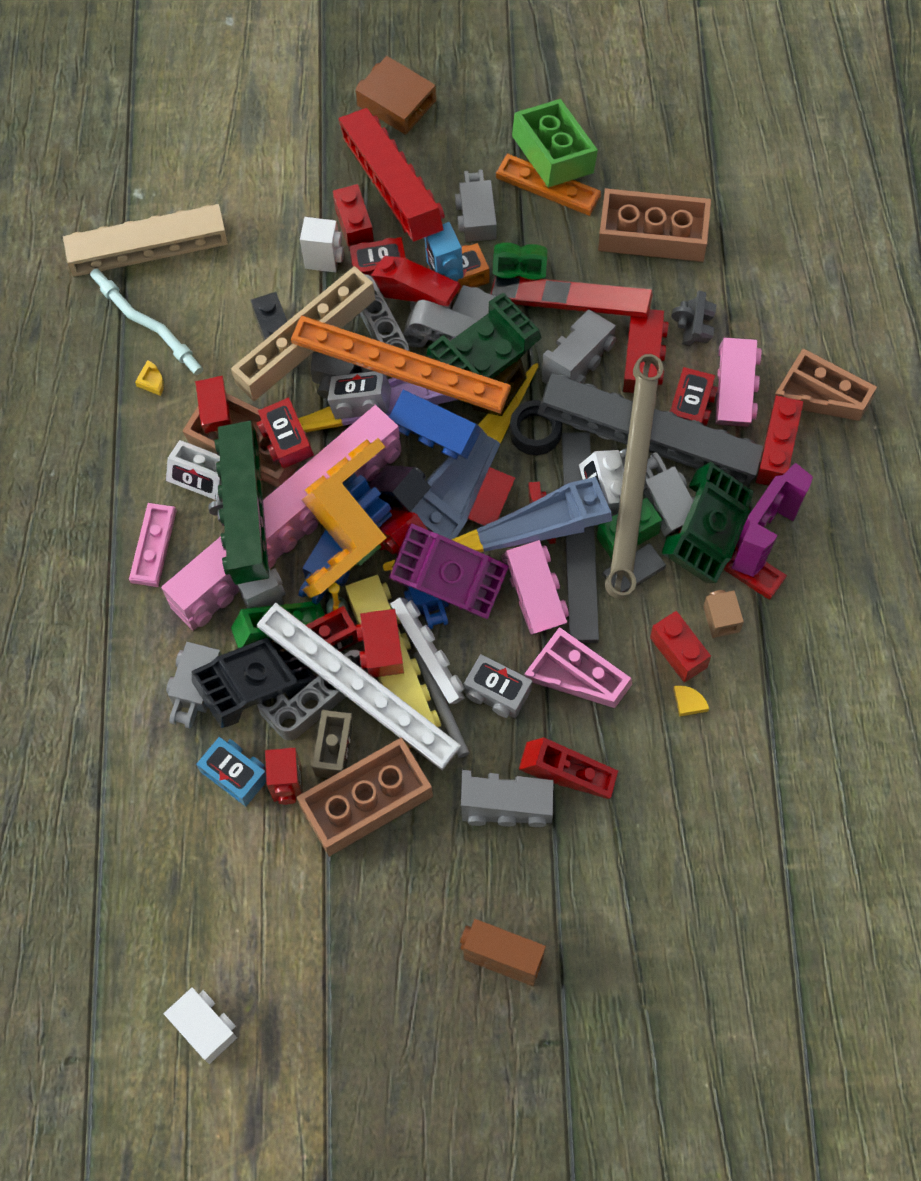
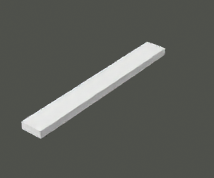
(359, 686)

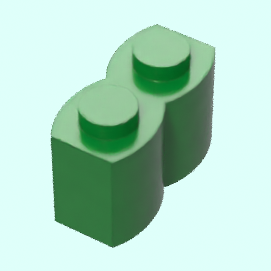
(526, 261)

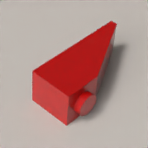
(412, 282)
(567, 768)

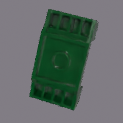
(490, 342)
(711, 524)

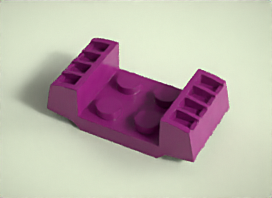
(782, 497)
(448, 571)

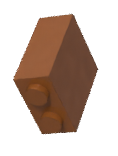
(395, 94)
(502, 951)

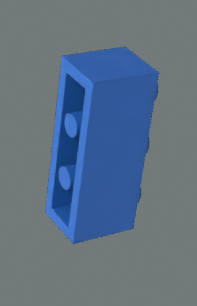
(435, 425)

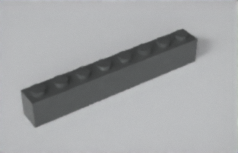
(671, 436)

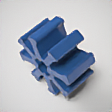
(368, 499)

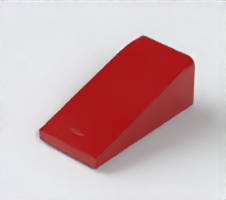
(212, 403)

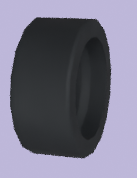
(531, 446)

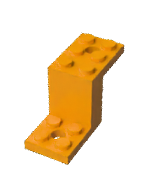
(342, 517)

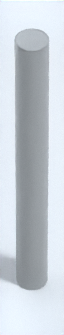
(442, 706)

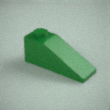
(245, 625)

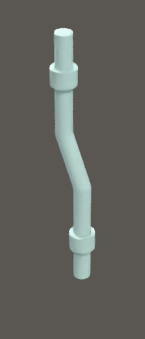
(181, 351)

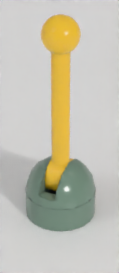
(335, 602)

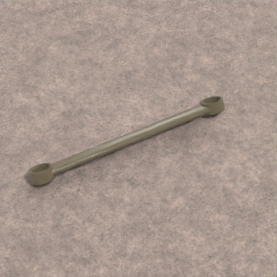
(634, 476)

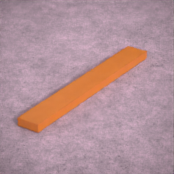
(401, 364)

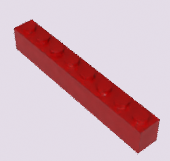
(392, 175)

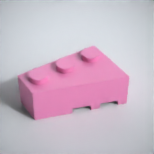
(737, 382)
(536, 587)
(578, 671)

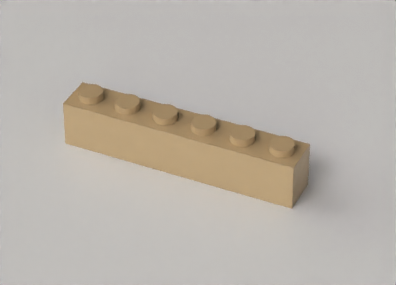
(145, 240)
(278, 355)

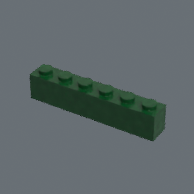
(242, 503)

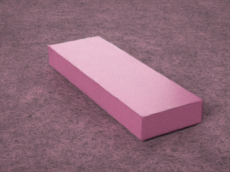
(152, 545)

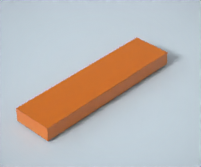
(569, 194)

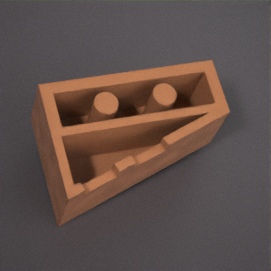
(826, 388)

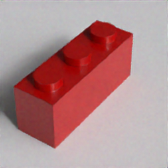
(645, 338)
(779, 439)

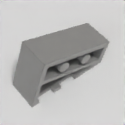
(581, 348)
(506, 800)

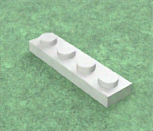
(435, 660)

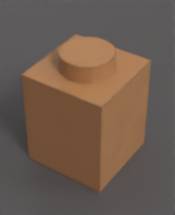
(723, 613)

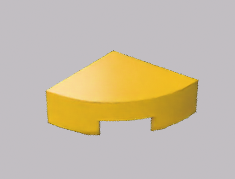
(150, 379)
(689, 701)

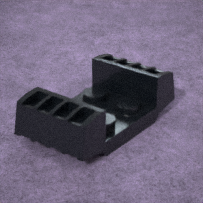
(248, 678)

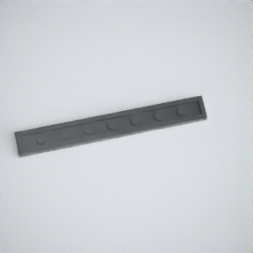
(580, 551)

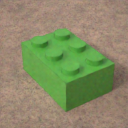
(554, 143)

